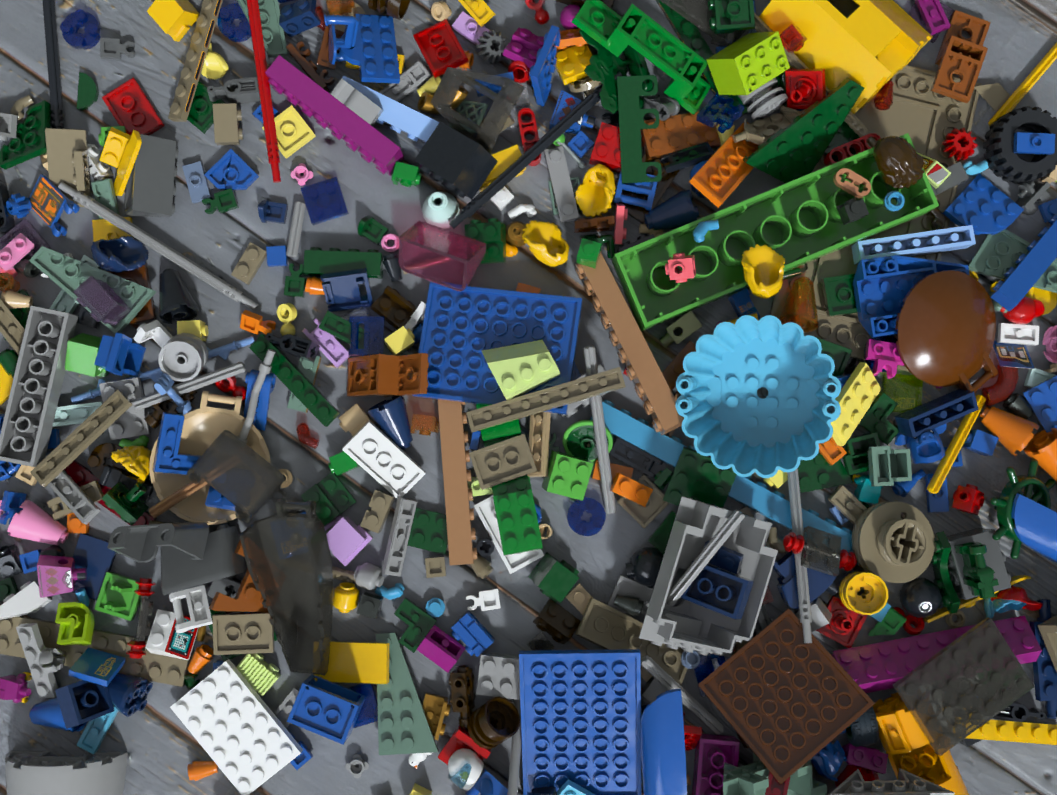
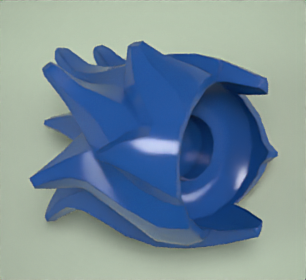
(829, 760)

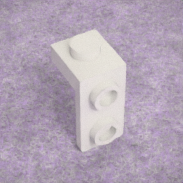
(152, 330)

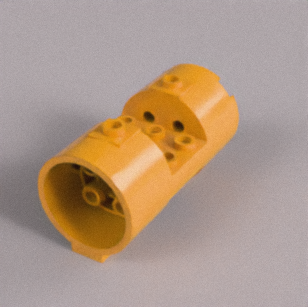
(911, 750)

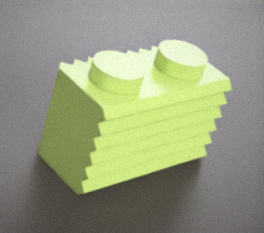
(258, 672)

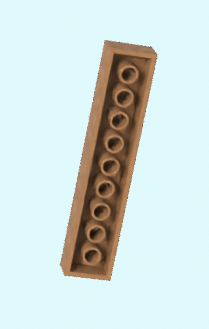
(631, 346)

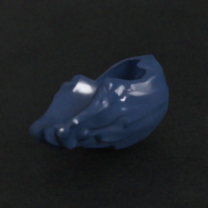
(119, 254)

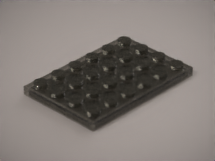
(963, 686)

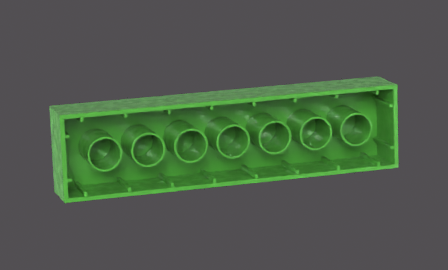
(791, 219)

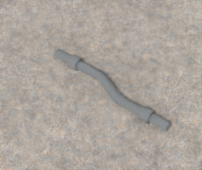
(264, 369)

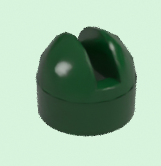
(190, 681)

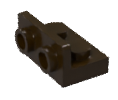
(393, 308)

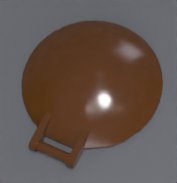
(947, 330)

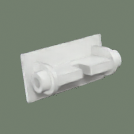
(99, 168)

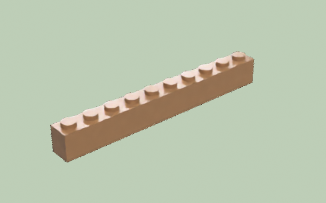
(456, 482)

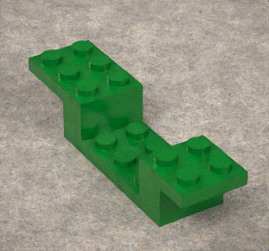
(653, 43)
(513, 500)

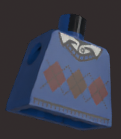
(564, 105)

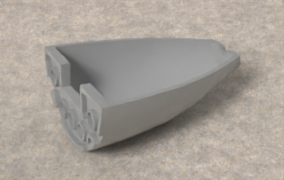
(65, 775)

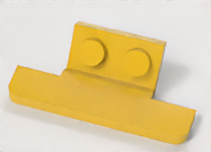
(121, 152)

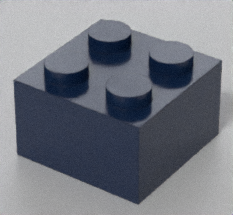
(83, 702)

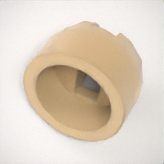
(542, 527)

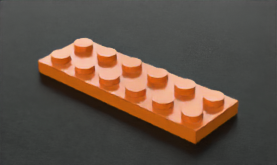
(724, 169)

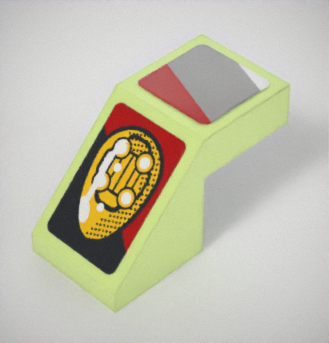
(934, 171)

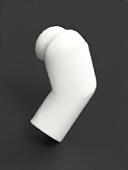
(521, 209)

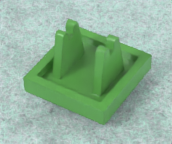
(118, 596)

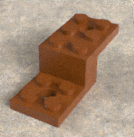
(961, 56)
(388, 375)

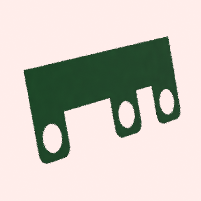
(630, 127)

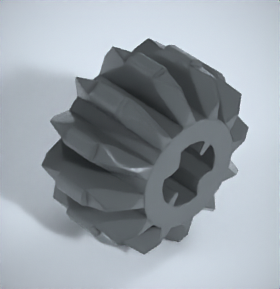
(486, 41)

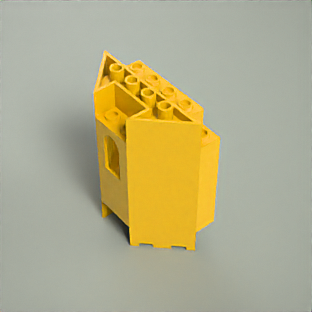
(863, 47)

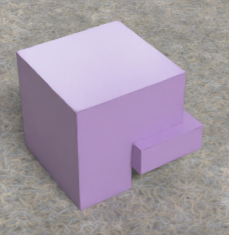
(347, 540)

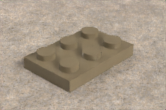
(502, 462)
(242, 633)

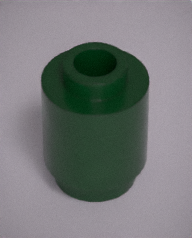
(8, 361)

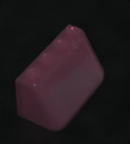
(440, 255)

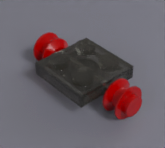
(820, 551)
(146, 610)

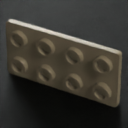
(68, 159)

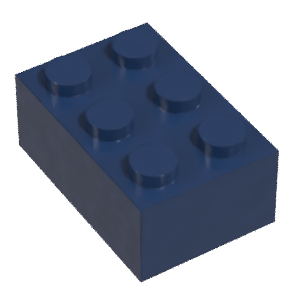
(720, 591)

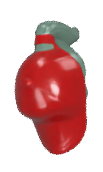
(1022, 313)

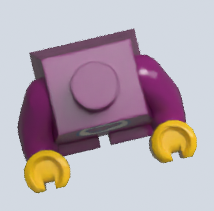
(15, 687)

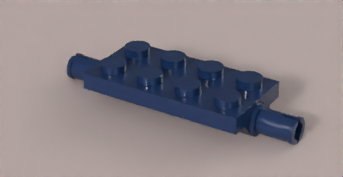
(1044, 671)

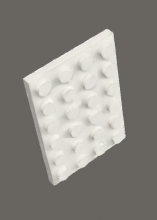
(236, 728)

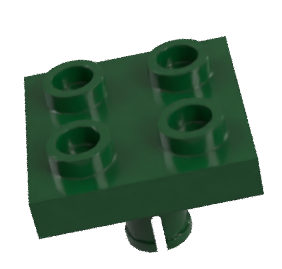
(126, 501)

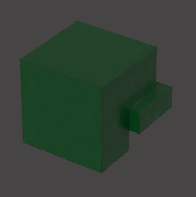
(857, 452)
(554, 577)

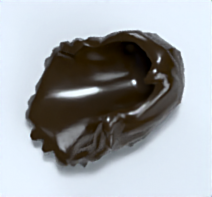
(898, 162)

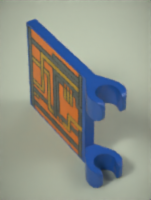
(49, 204)

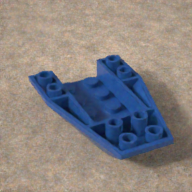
(883, 284)

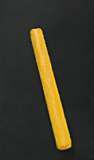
(1027, 84)
(954, 447)

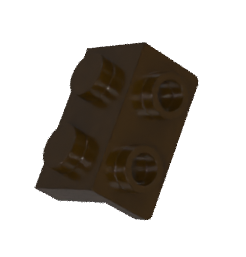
(556, 622)

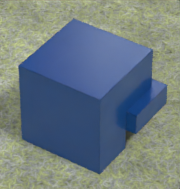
(120, 355)

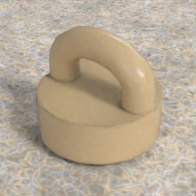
(440, 11)

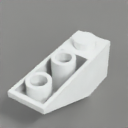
(24, 602)

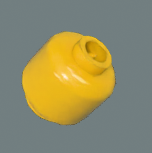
(345, 597)

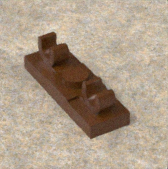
(308, 66)

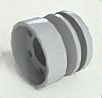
(764, 100)

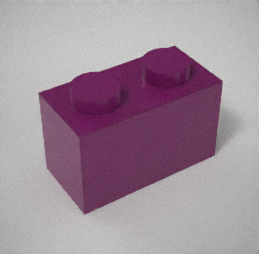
(441, 648)

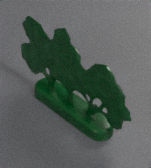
(606, 65)

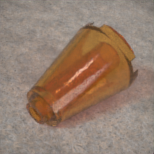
(801, 305)

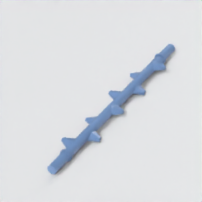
(155, 374)

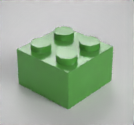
(567, 475)

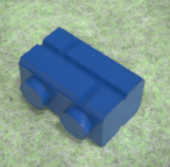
(472, 634)

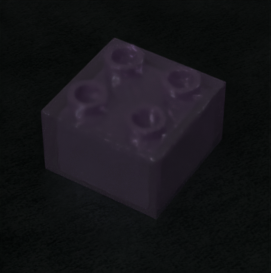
(101, 301)

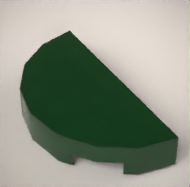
(87, 92)

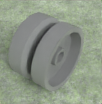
(183, 357)

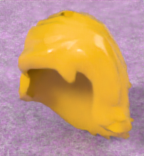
(596, 191)
(546, 242)
(763, 270)
(135, 460)

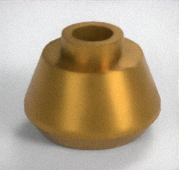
(513, 237)

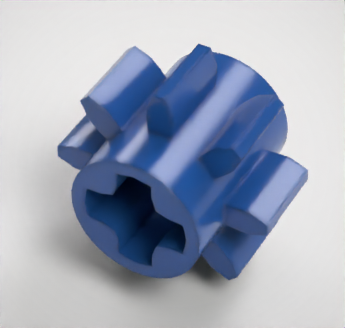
(18, 205)

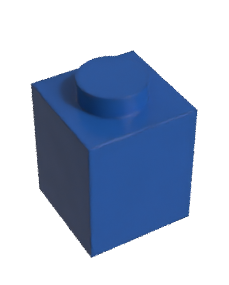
(980, 442)

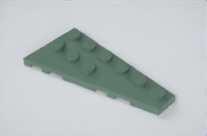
(400, 711)

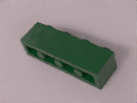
(322, 262)

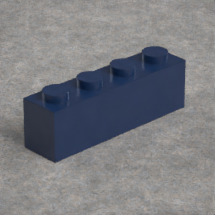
(936, 412)

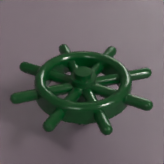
(1006, 499)

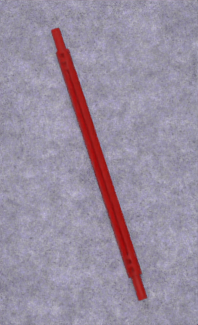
(264, 88)

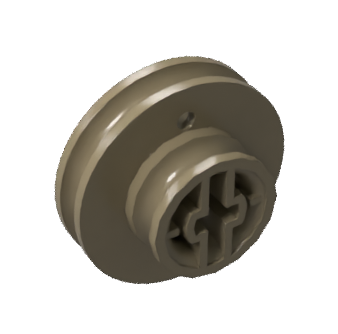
(893, 546)

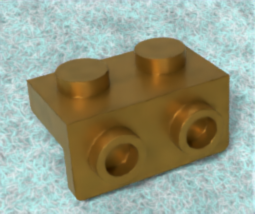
(435, 710)

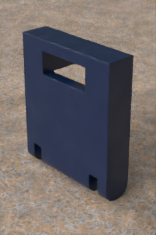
(343, 290)

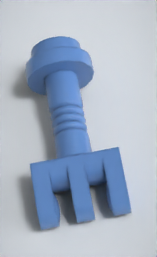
(164, 386)

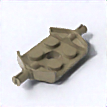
(763, 129)

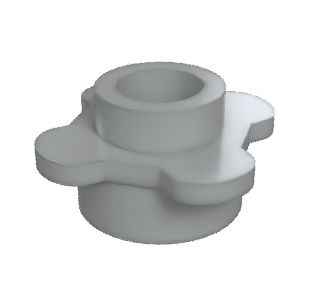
(351, 766)

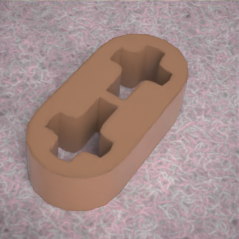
(855, 179)

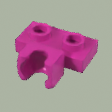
(885, 356)

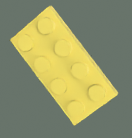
(854, 402)

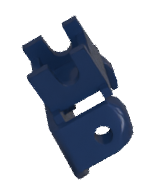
(787, 579)

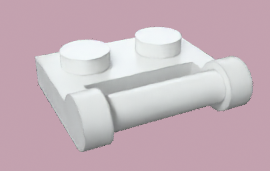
(197, 606)

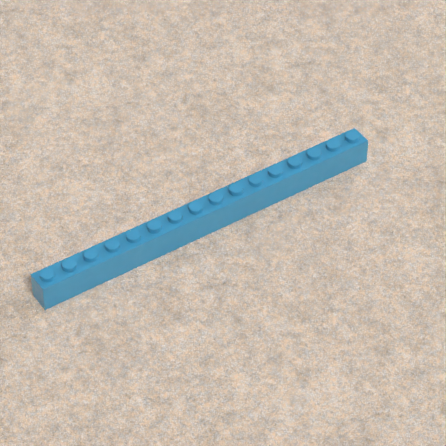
(743, 490)

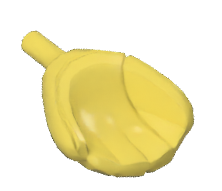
(214, 65)

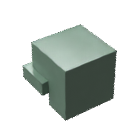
(889, 465)

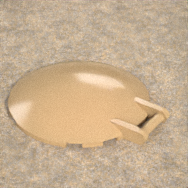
(198, 433)

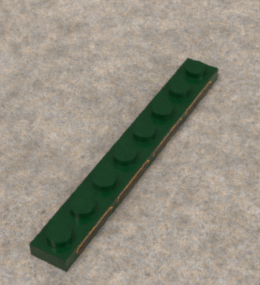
(691, 37)

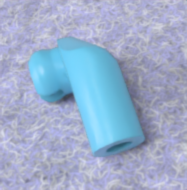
(974, 170)

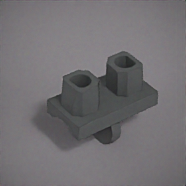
(1031, 193)

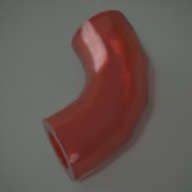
(1003, 387)

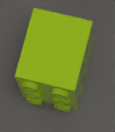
(748, 63)

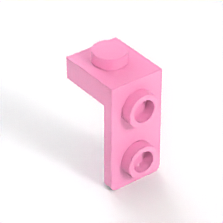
(13, 253)

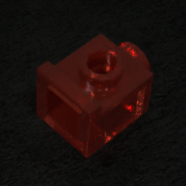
(793, 38)

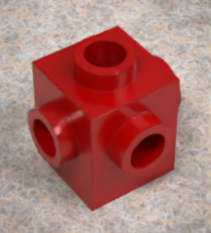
(968, 499)

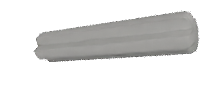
(295, 230)

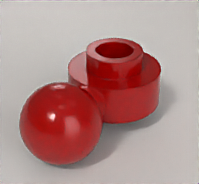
(541, 14)
(226, 386)
(917, 622)

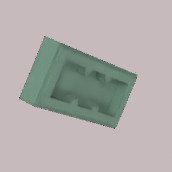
(105, 194)

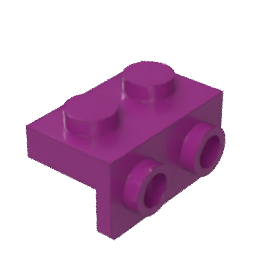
(866, 758)

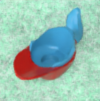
(1010, 599)

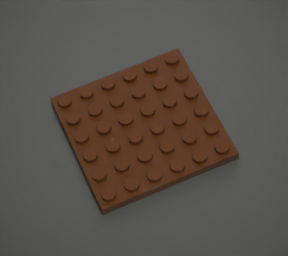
(785, 696)

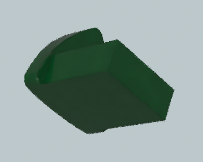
(371, 229)

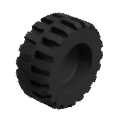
(1000, 148)

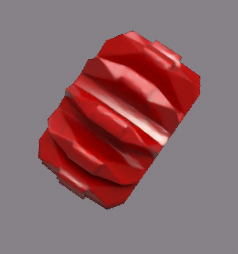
(955, 149)

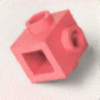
(687, 264)

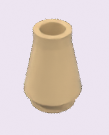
(16, 300)

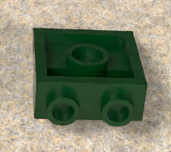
(731, 15)
(493, 235)
(330, 497)

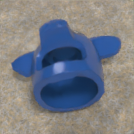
(924, 447)

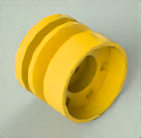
(869, 602)

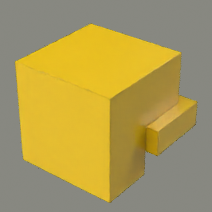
(174, 16)

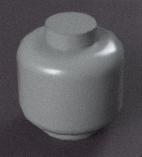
(368, 576)

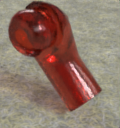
(305, 437)

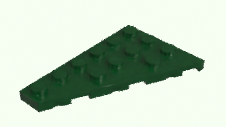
(800, 145)

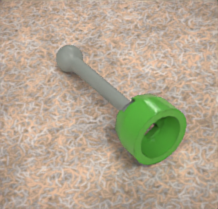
(561, 141)

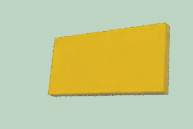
(358, 663)

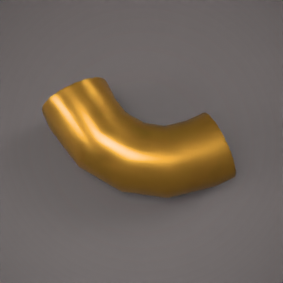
(426, 106)

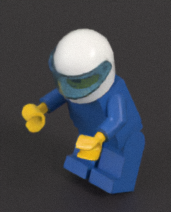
(468, 774)

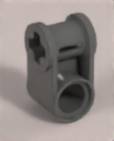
(665, 106)

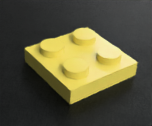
(291, 131)

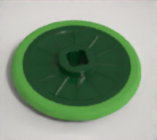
(576, 437)

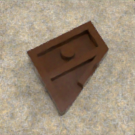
(594, 225)

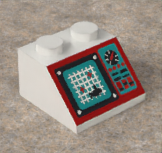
(164, 639)

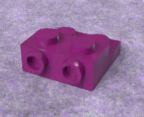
(524, 46)

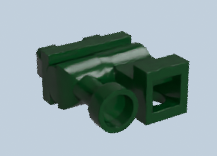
(975, 569)

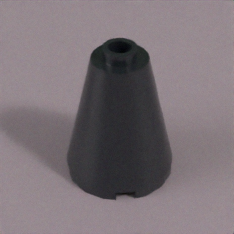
(175, 298)

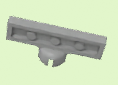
(40, 659)

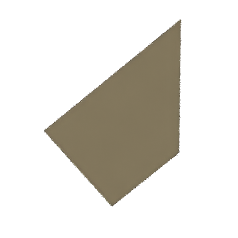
(993, 94)

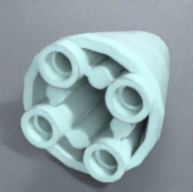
(440, 214)

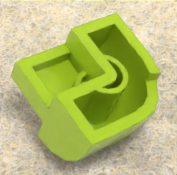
(75, 624)

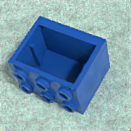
(326, 709)

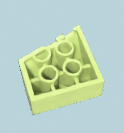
(521, 367)

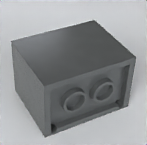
(994, 559)

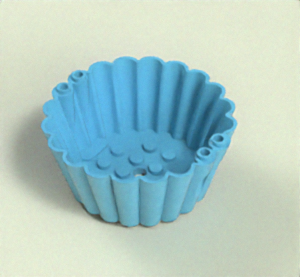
(730, 417)

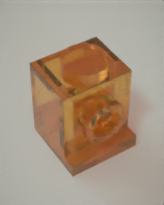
(424, 424)

